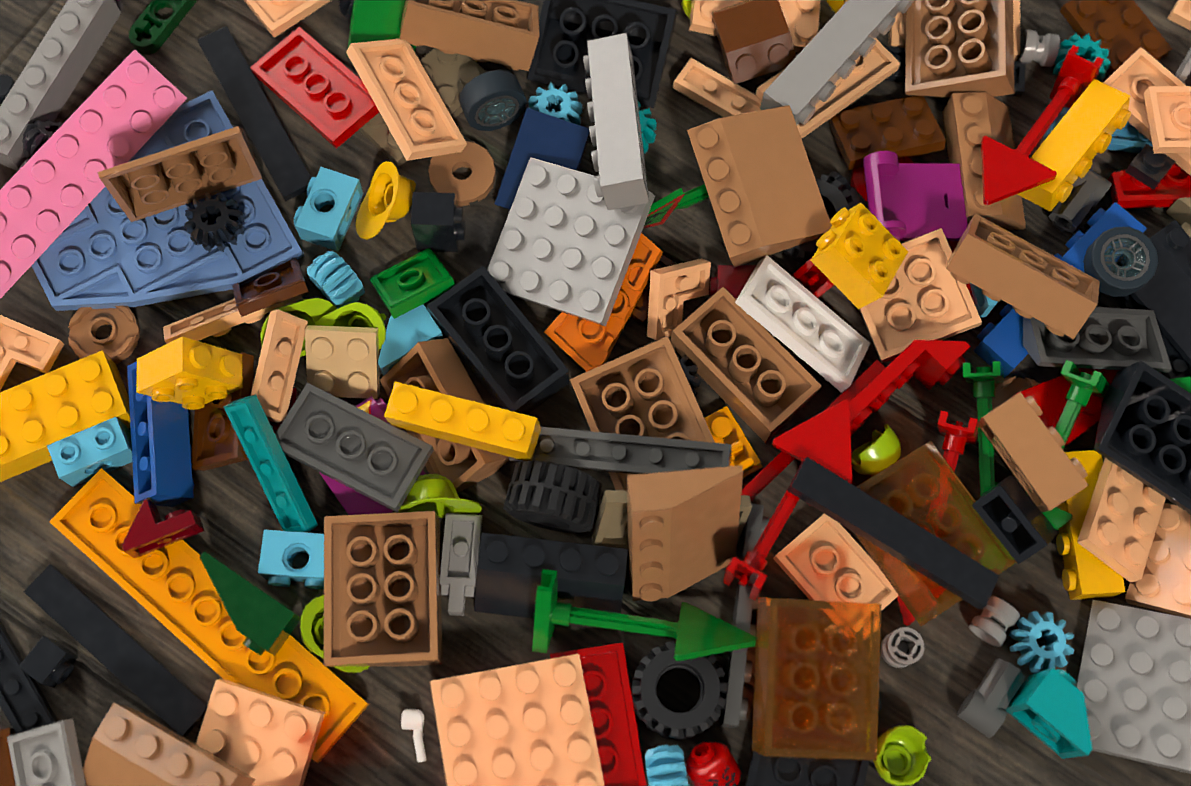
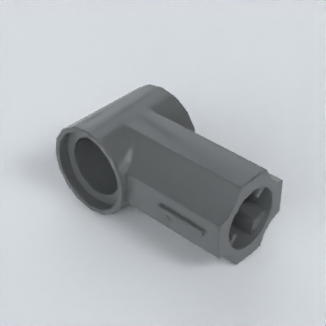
(1083, 197)
(986, 705)

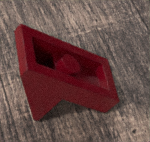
(151, 533)

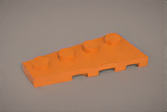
(592, 343)

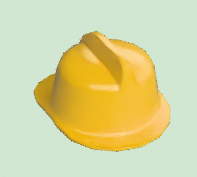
(385, 200)

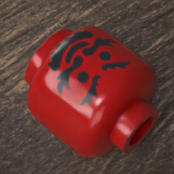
(712, 765)

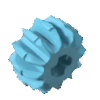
(557, 100)
(335, 279)
(1041, 627)
(666, 766)

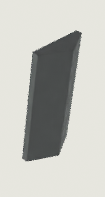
(1106, 341)

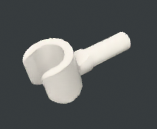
(414, 720)

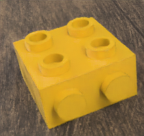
(859, 255)
(189, 373)

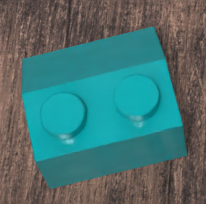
(1054, 712)

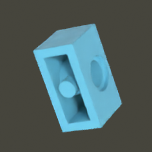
(328, 227)
(86, 452)
(279, 551)

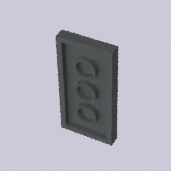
(353, 447)

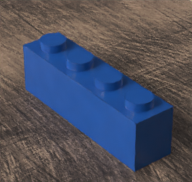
(159, 448)

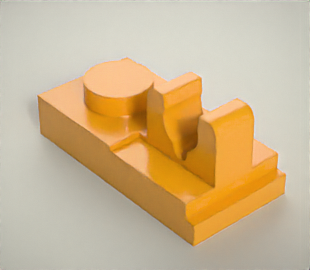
(727, 431)

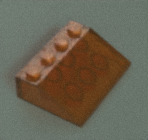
(935, 499)
(816, 679)

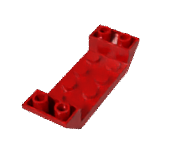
(925, 359)

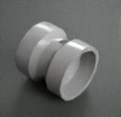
(1039, 48)
(994, 621)
(895, 650)

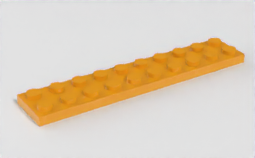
(183, 598)

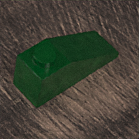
(252, 611)

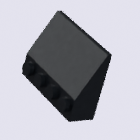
(571, 23)
(1149, 431)

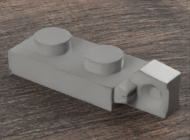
(460, 559)

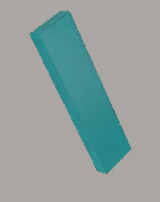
(270, 464)

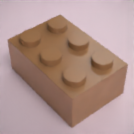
(1033, 452)

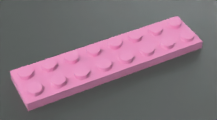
(65, 169)

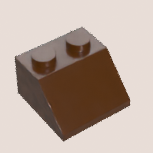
(753, 39)

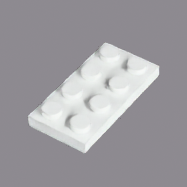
(803, 323)

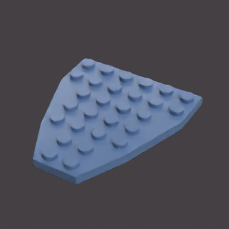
(118, 262)

